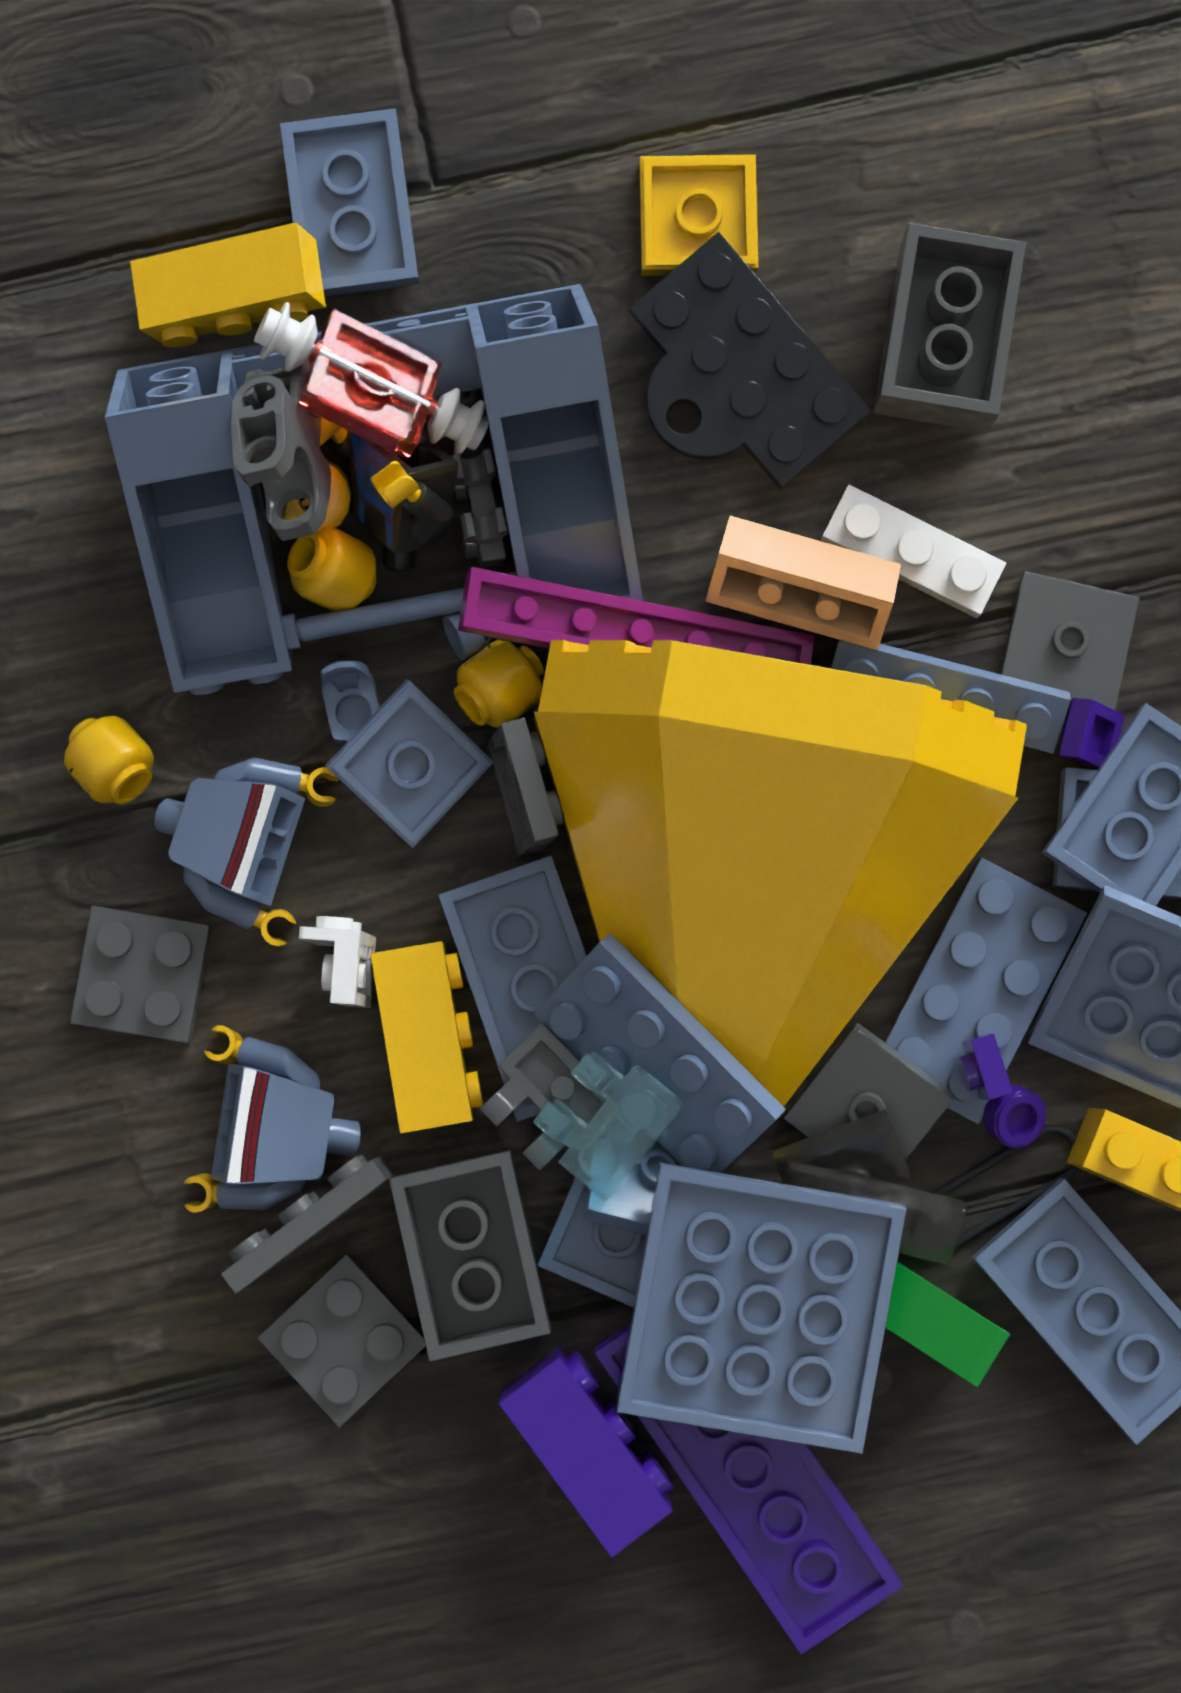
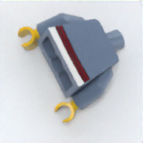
(237, 836)
(270, 1128)

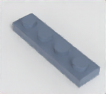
(1009, 697)

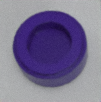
(1015, 1117)

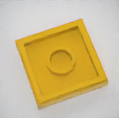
(690, 201)

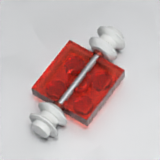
(370, 382)

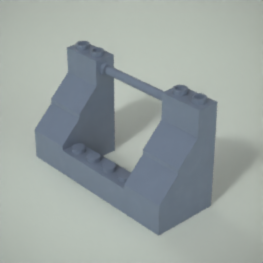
(208, 531)

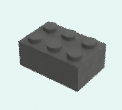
(949, 328)
(470, 1255)

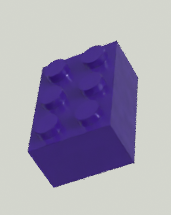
(588, 1448)

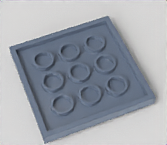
(760, 1308)

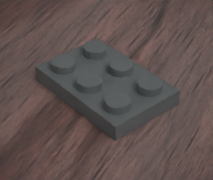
(305, 1220)

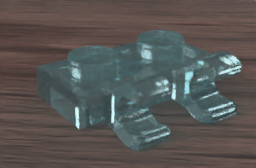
(619, 1133)

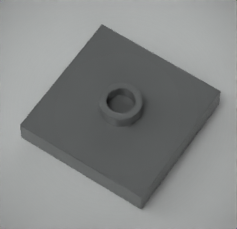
(1070, 637)
(866, 1079)

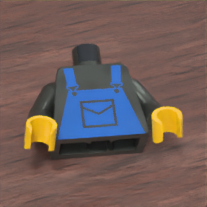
(395, 497)

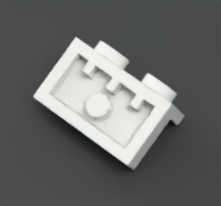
(350, 969)

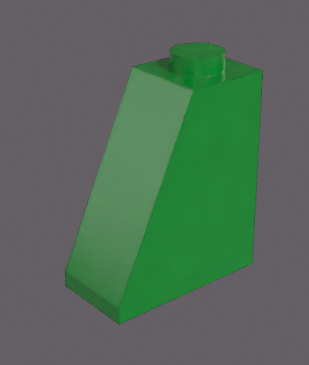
(943, 1326)

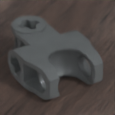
(282, 446)

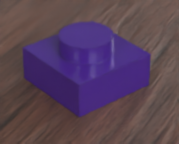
(1090, 732)
(984, 1068)

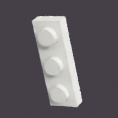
(927, 555)

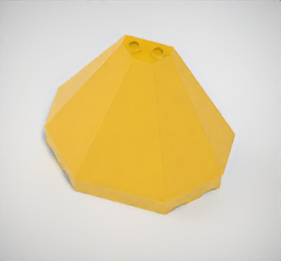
(766, 827)

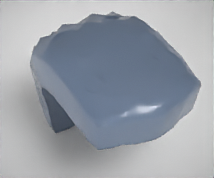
(348, 697)

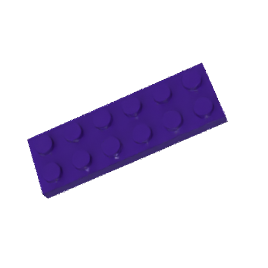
(776, 1519)

